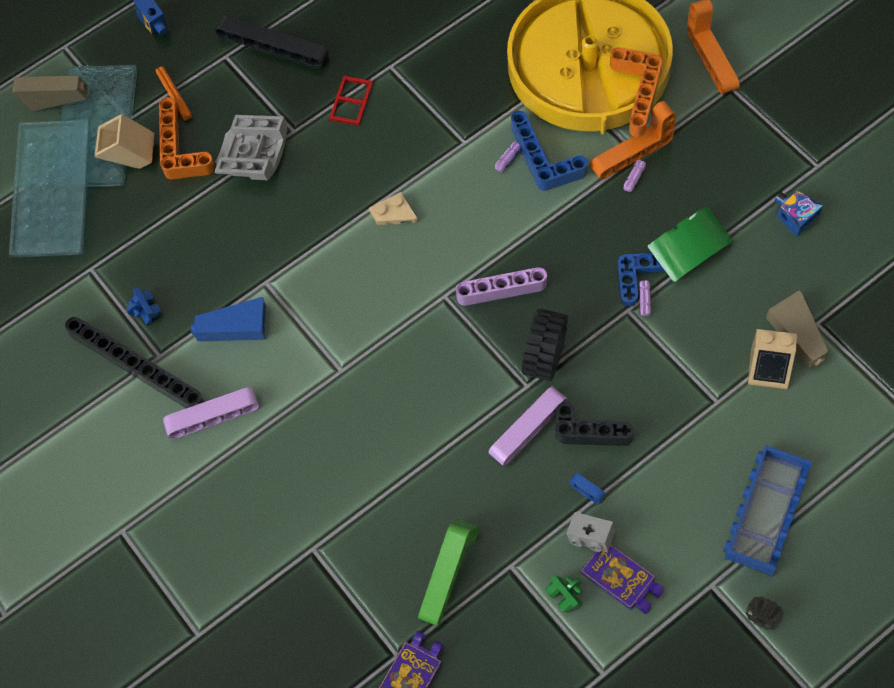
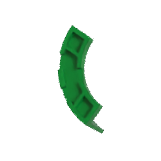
(690, 243)

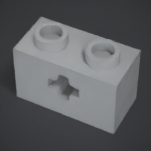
(591, 532)

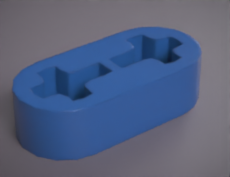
(587, 488)

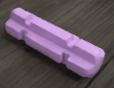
(507, 157)
(634, 176)
(645, 302)

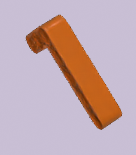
(708, 48)
(644, 65)
(170, 143)
(635, 148)

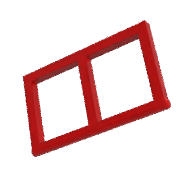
(351, 100)

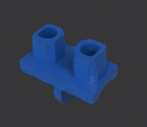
(139, 306)

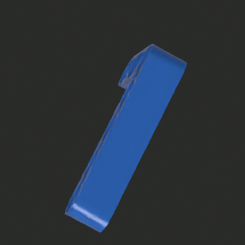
(545, 170)

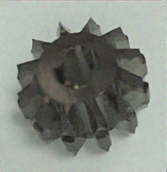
(764, 613)

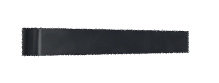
(129, 357)

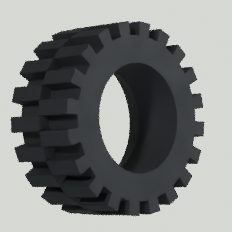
(544, 344)

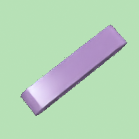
(493, 292)
(210, 413)
(527, 426)

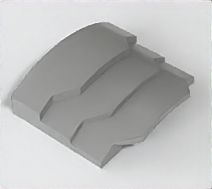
(252, 146)

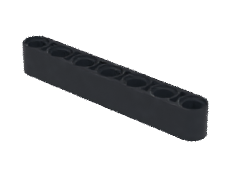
(272, 41)

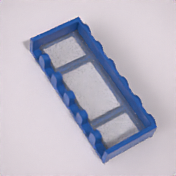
(767, 510)

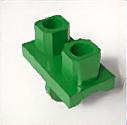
(559, 586)

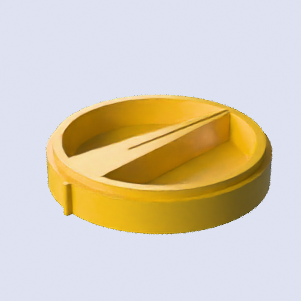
(563, 59)

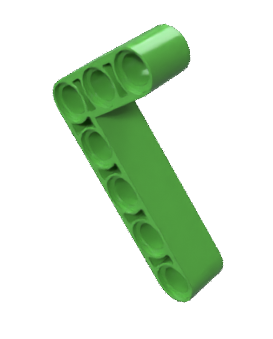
(457, 538)

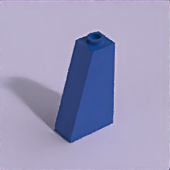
(233, 322)

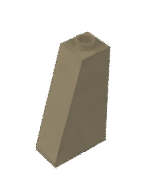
(49, 91)
(795, 317)

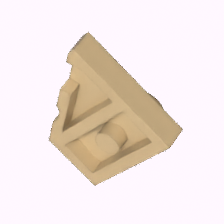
(392, 211)

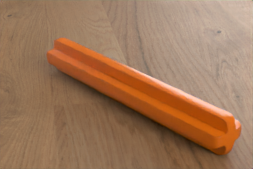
(173, 93)

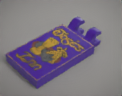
(622, 578)
(414, 665)

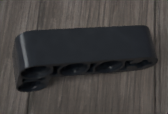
(593, 427)

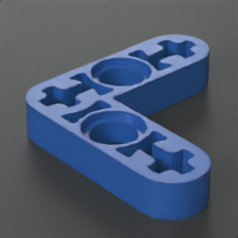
(633, 268)

